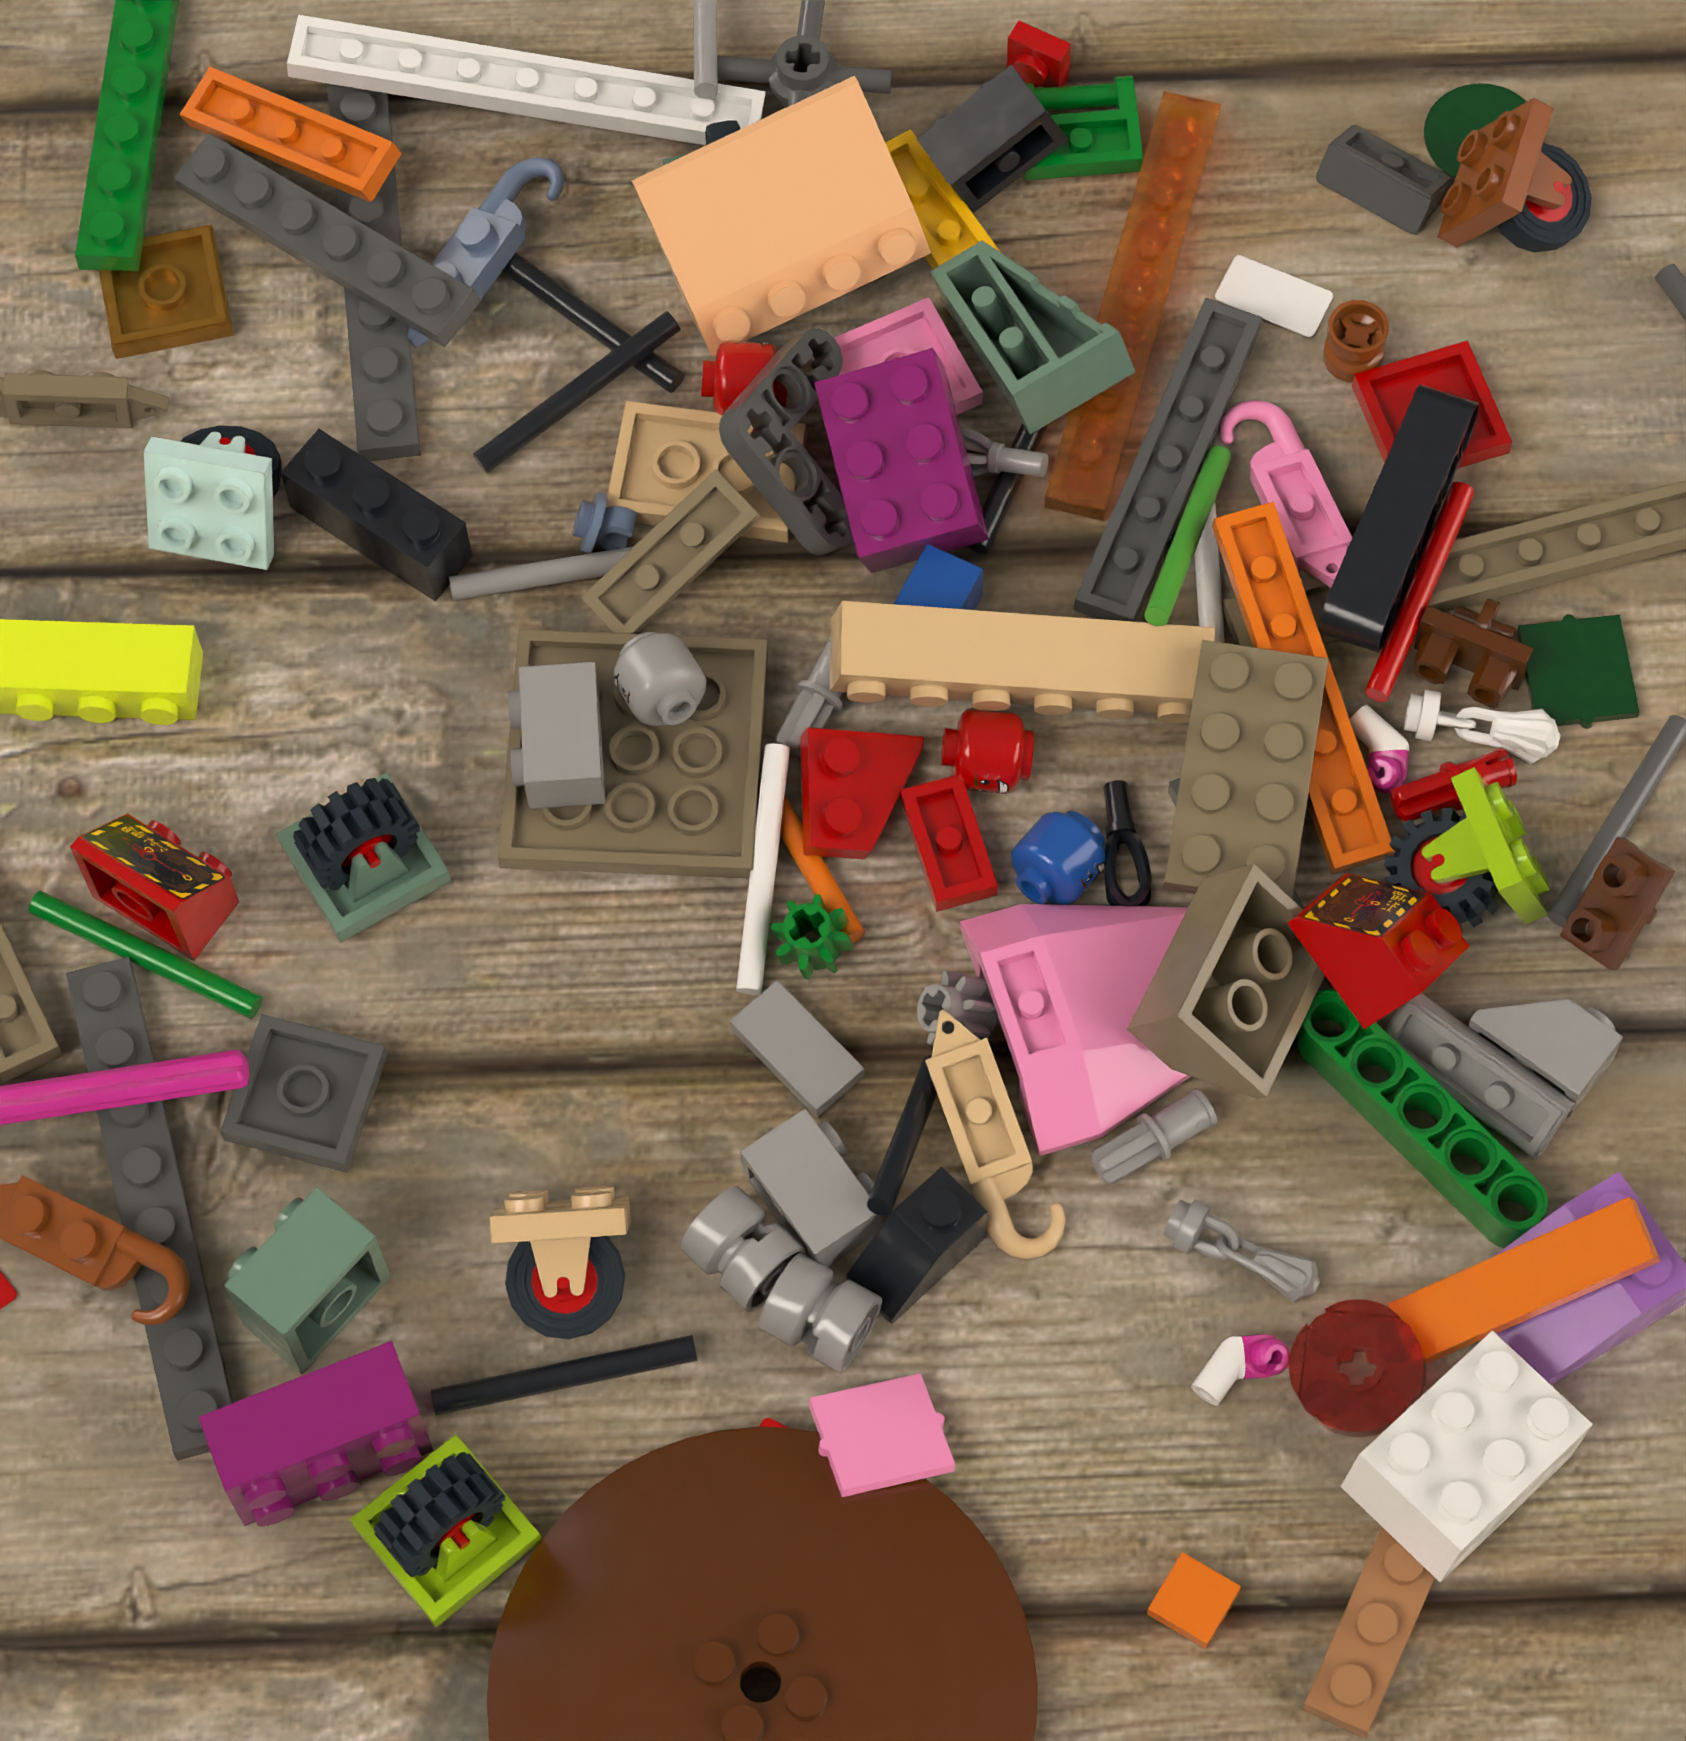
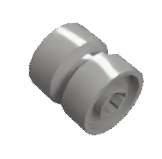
(737, 1243)
(820, 1313)

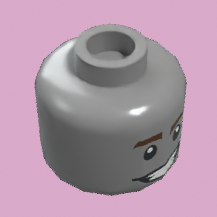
(659, 679)

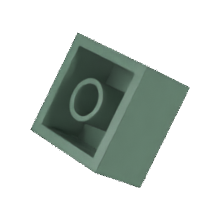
(307, 1278)

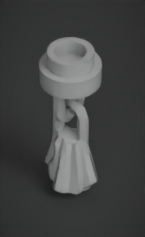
(1286, 1272)

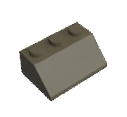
(1230, 985)

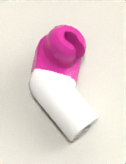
(1387, 749)
(1240, 1359)

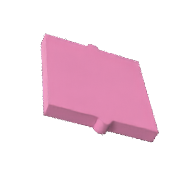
(881, 1435)

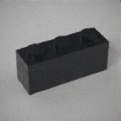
(376, 514)

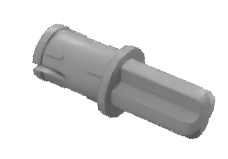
(812, 705)
(1153, 1137)

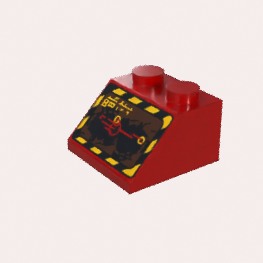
(156, 881)
(1378, 942)

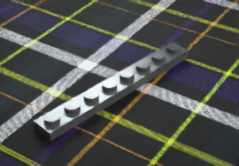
(377, 341)
(152, 1203)

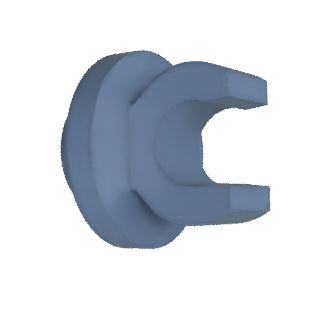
(603, 525)

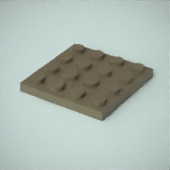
(673, 793)

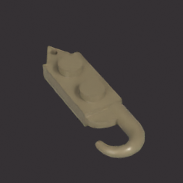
(76, 400)

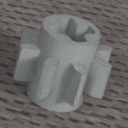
(961, 998)

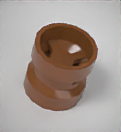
(1355, 339)

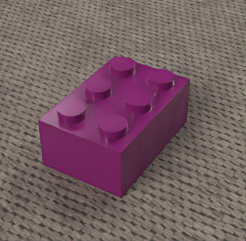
(901, 460)
(316, 1436)

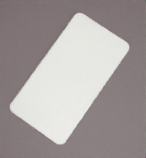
(1274, 296)

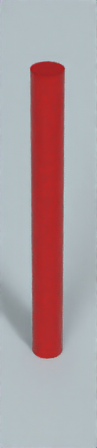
(1419, 592)

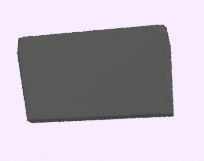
(1383, 179)

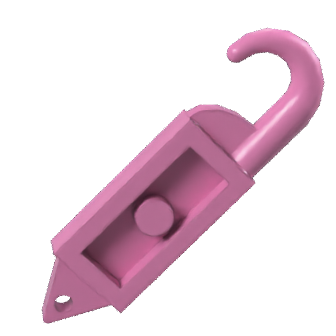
(1292, 480)

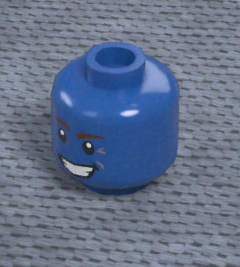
(1058, 858)

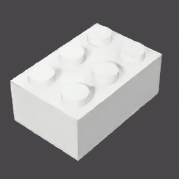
(1465, 1455)

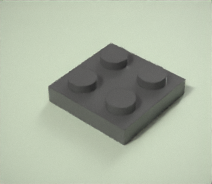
(304, 1093)

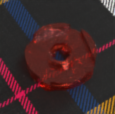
(1333, 1340)

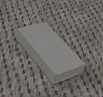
(797, 1048)

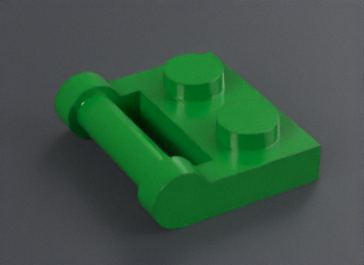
(1096, 139)

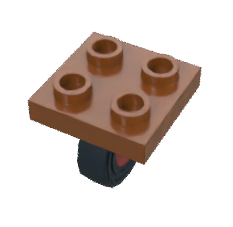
(1517, 184)

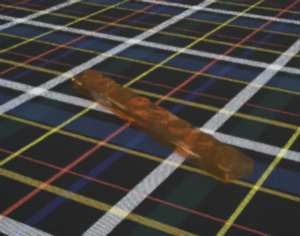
(1136, 300)

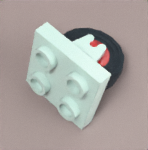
(213, 495)

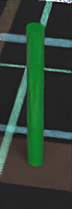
(145, 954)

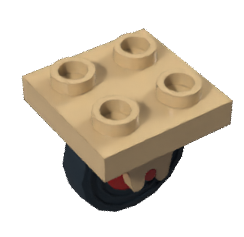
(565, 1267)

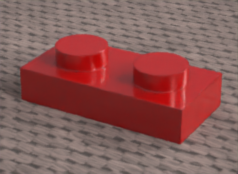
(948, 843)

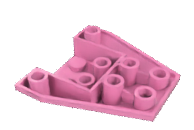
(1065, 1000)

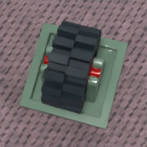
(363, 856)

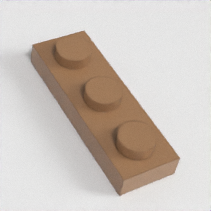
(1370, 1637)

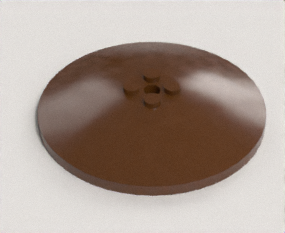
(747, 1558)

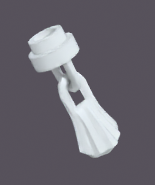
(1522, 733)

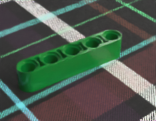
(1429, 1148)

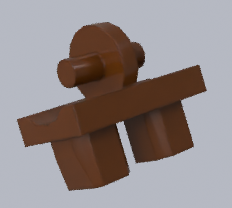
(1474, 644)
(1617, 903)

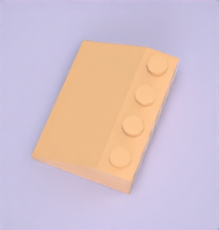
(782, 215)

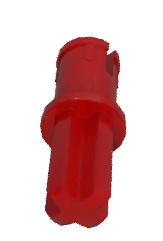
(1438, 789)

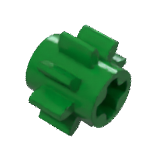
(804, 919)

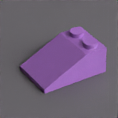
(1602, 1319)

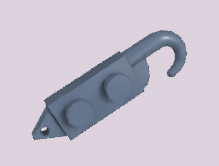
(493, 231)

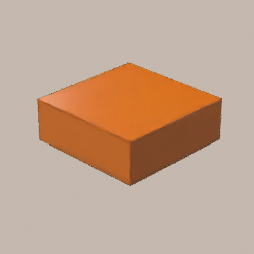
(1193, 1600)

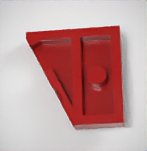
(851, 787)

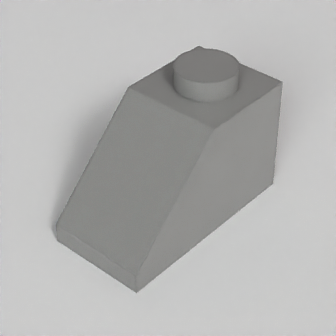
(1554, 1041)

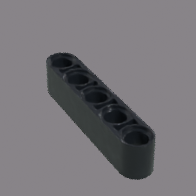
(1398, 518)

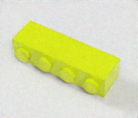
(99, 670)

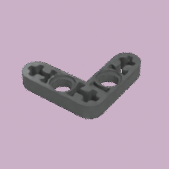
(772, 431)

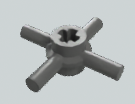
(802, 64)

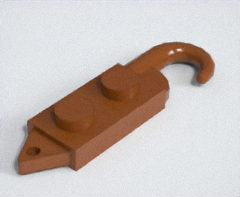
(88, 1244)

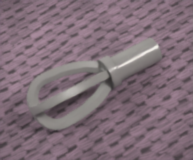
(997, 458)

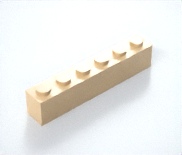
(1014, 660)

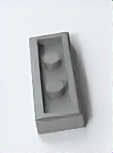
(1480, 1075)

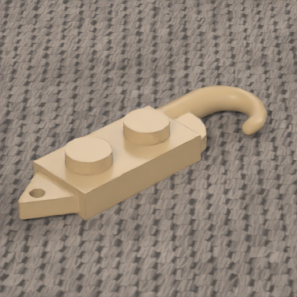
(987, 1135)

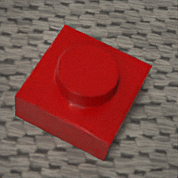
(1038, 56)

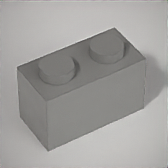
(559, 735)
(811, 1187)

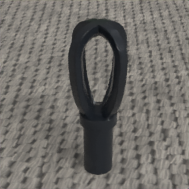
(1119, 831)

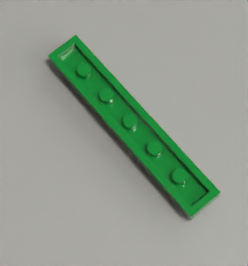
(126, 135)

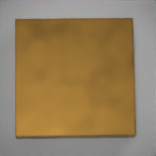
(172, 298)

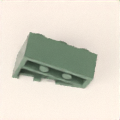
(1028, 338)

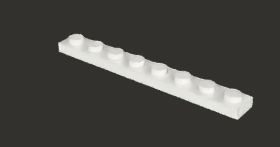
(513, 81)

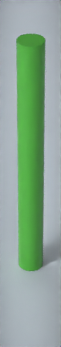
(1187, 536)

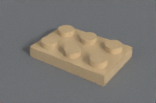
(673, 450)

